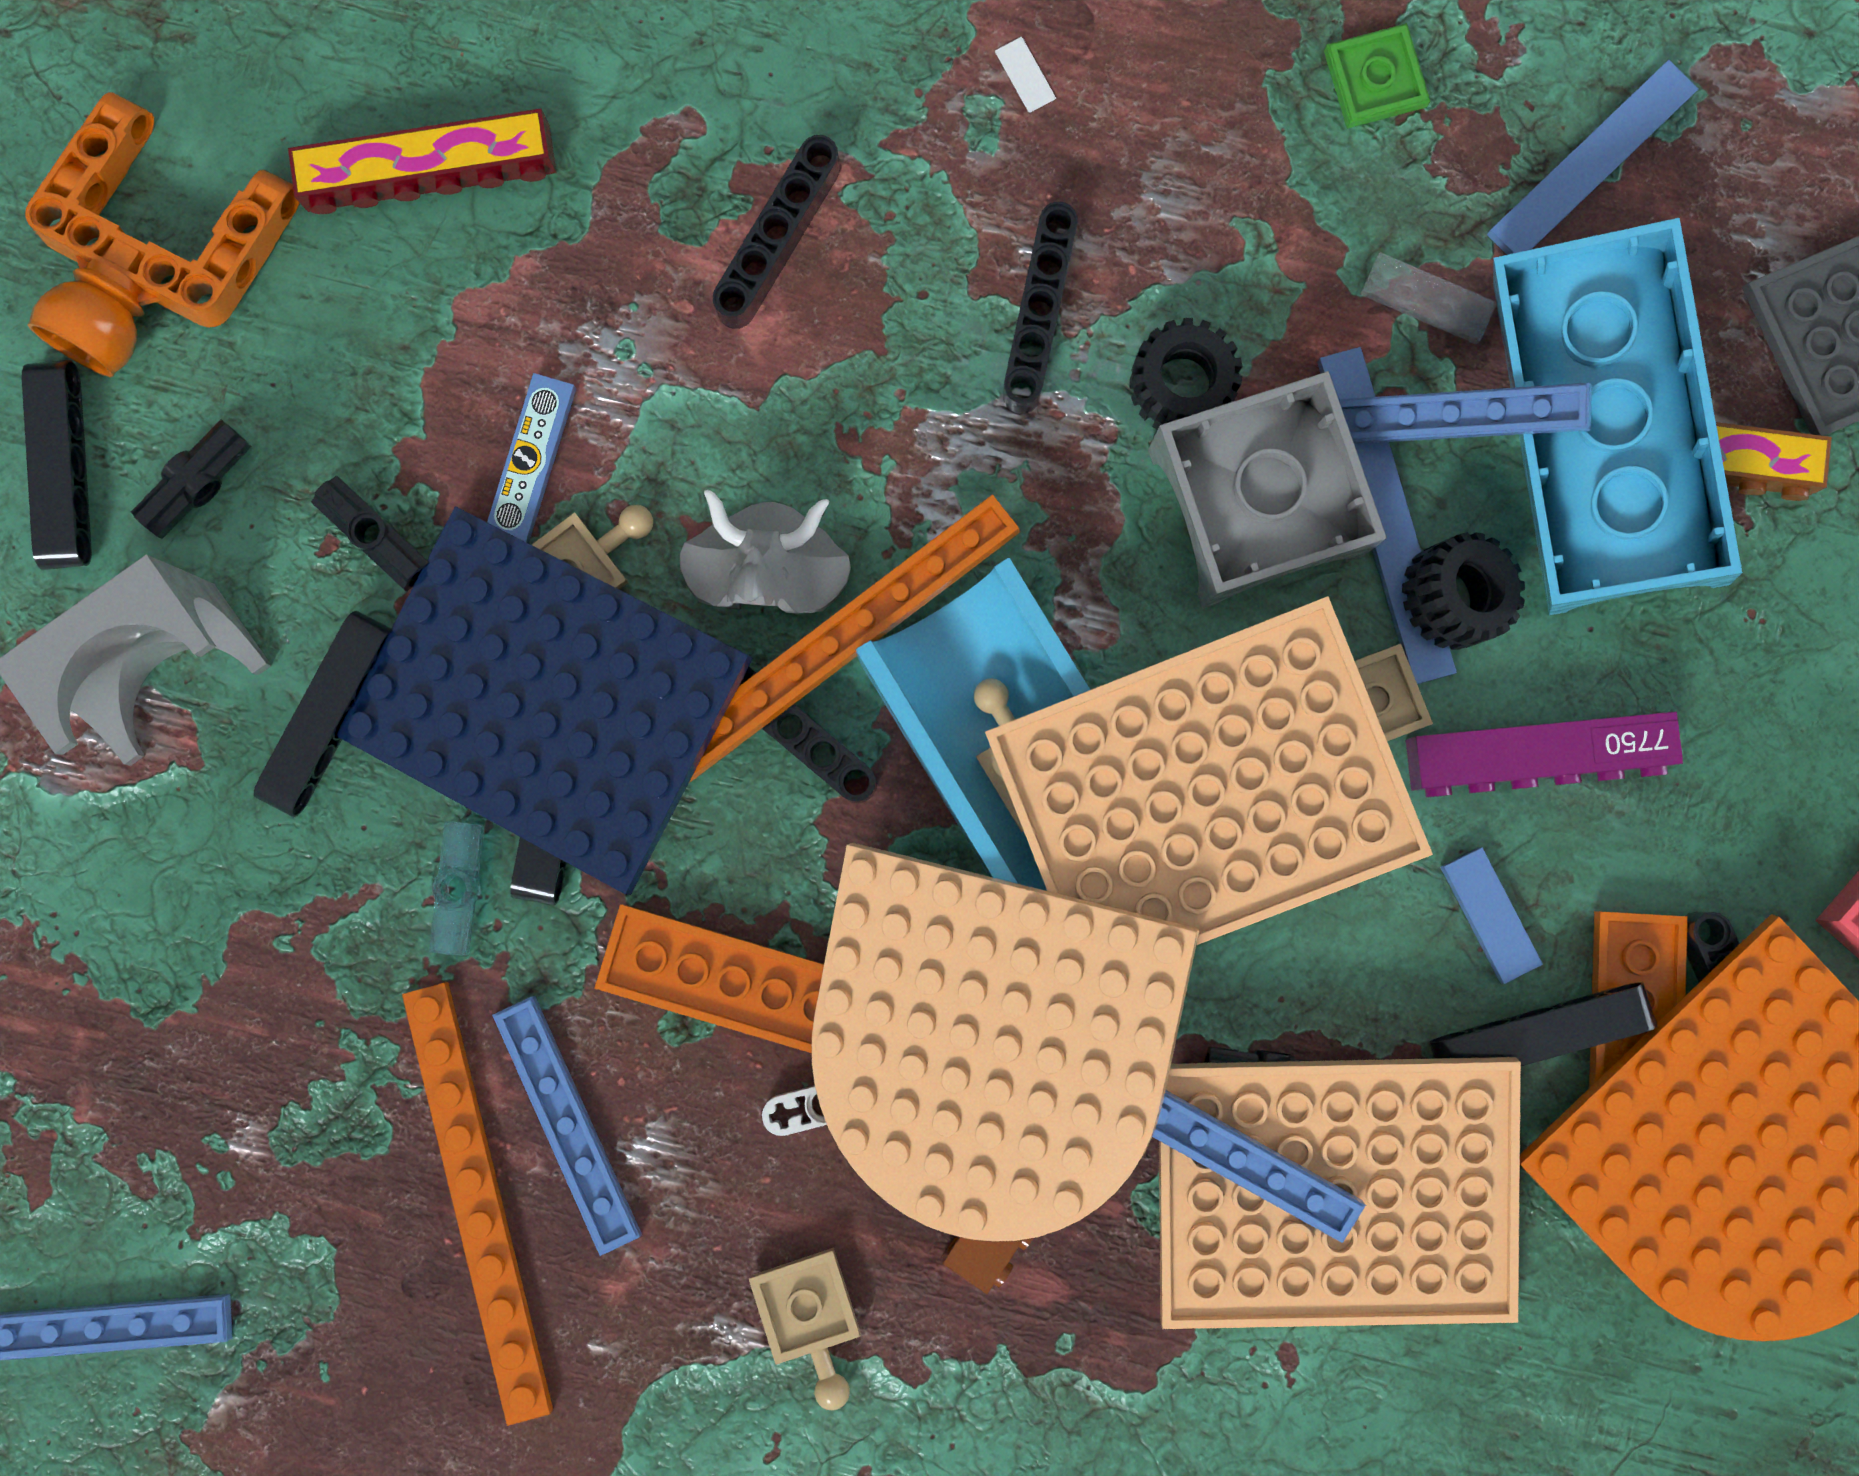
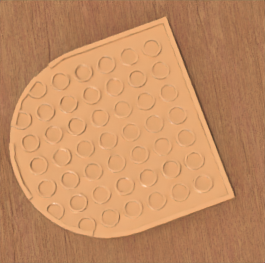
(992, 1043)

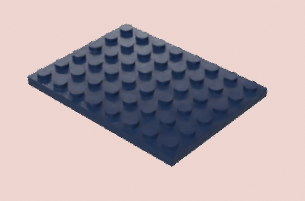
(544, 699)

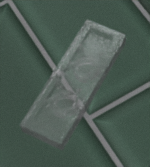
(1428, 298)

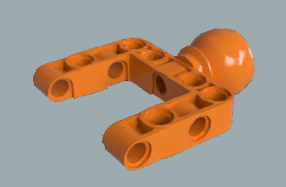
(119, 274)

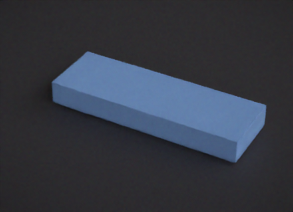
(1491, 915)

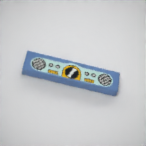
(531, 456)

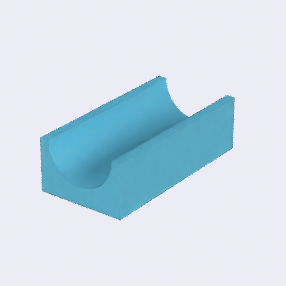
(1646, 488)
(929, 689)

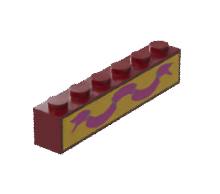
(422, 161)

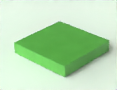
(1376, 75)

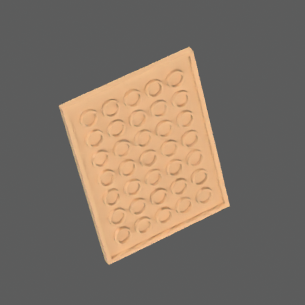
(1215, 781)
(1412, 1138)

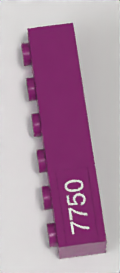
(1544, 751)

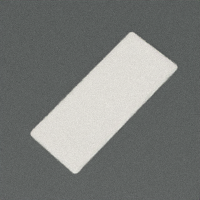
(1025, 74)

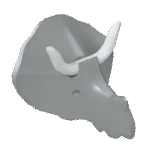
(765, 558)

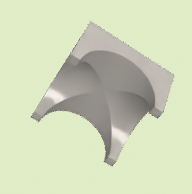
(1268, 486)
(109, 644)

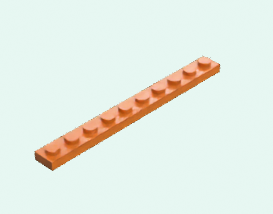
(861, 620)
(477, 1204)

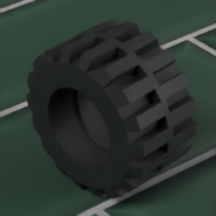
(1189, 343)
(1490, 582)

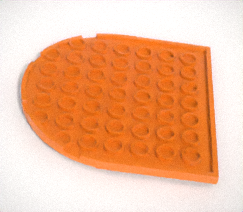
(1727, 1149)

